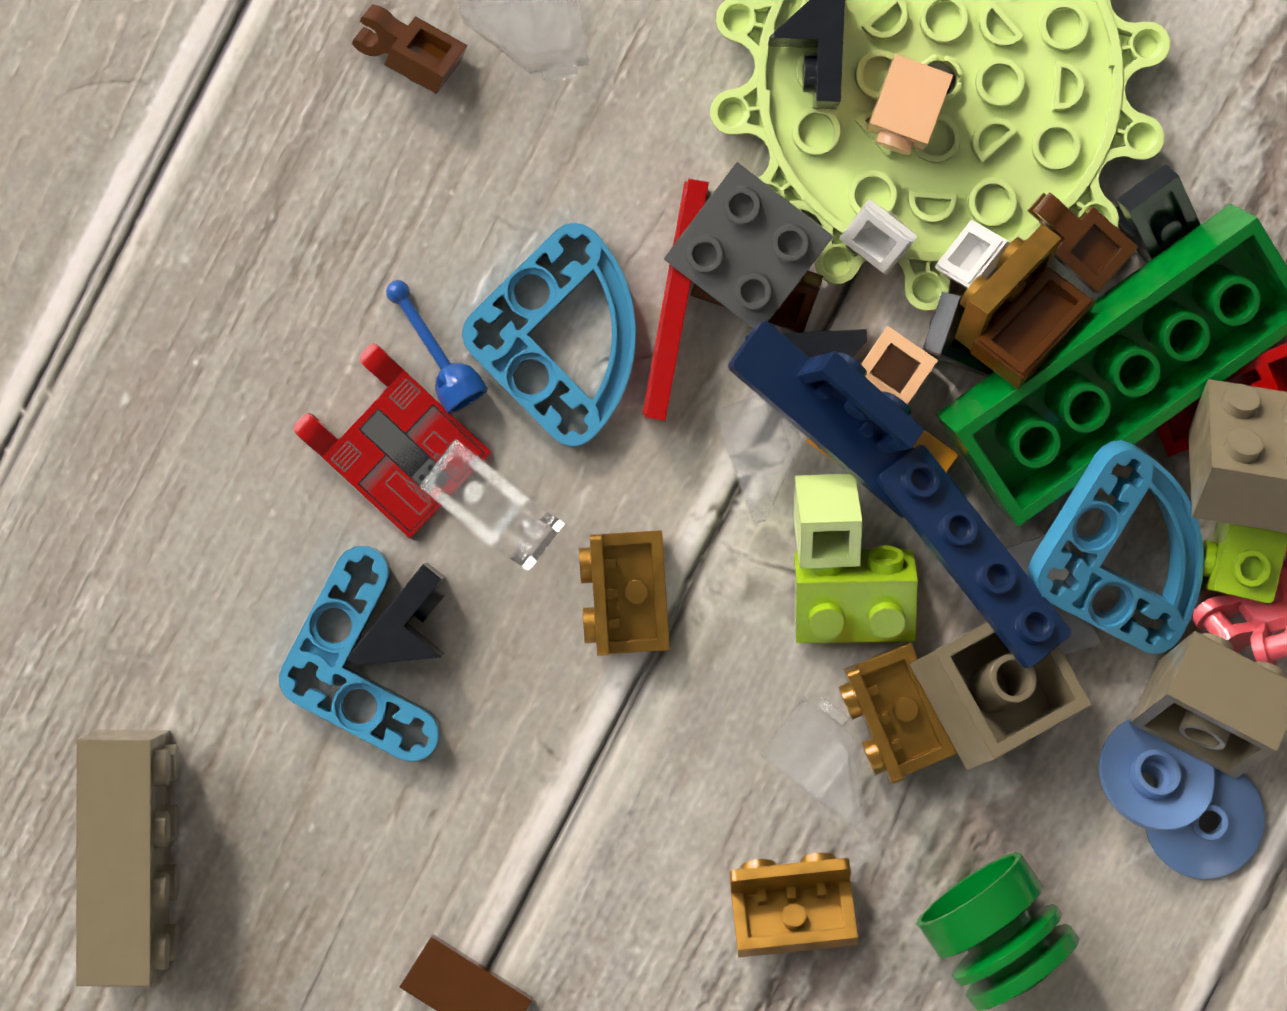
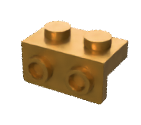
(1017, 269)
(626, 592)
(897, 714)
(793, 905)

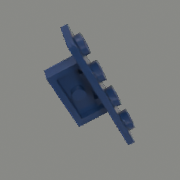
(829, 404)
(973, 556)

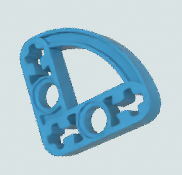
(520, 347)
(1089, 575)

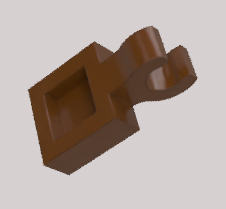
(413, 50)
(1088, 244)

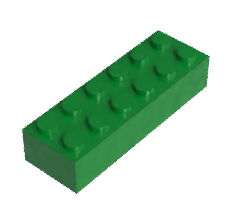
(1128, 365)

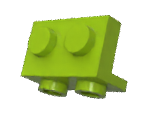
(1244, 561)
(858, 602)

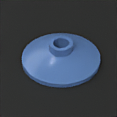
(1182, 780)
(1223, 849)

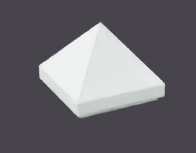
(878, 236)
(972, 255)

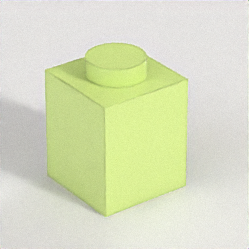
(827, 521)

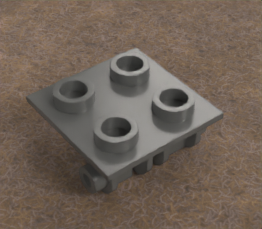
(748, 246)

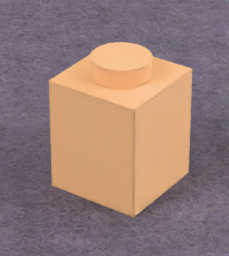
(908, 105)
(898, 365)

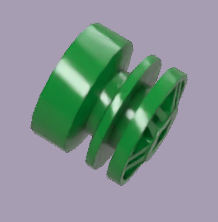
(1004, 941)

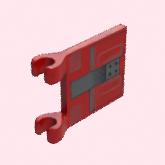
(392, 444)

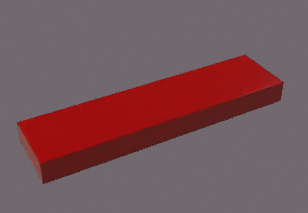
(672, 312)

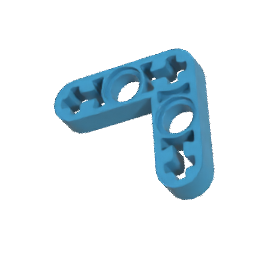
(332, 658)

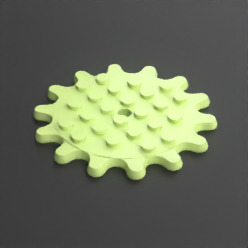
(1028, 116)

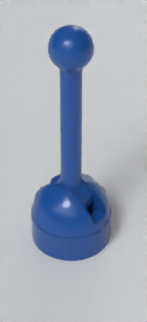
(456, 383)

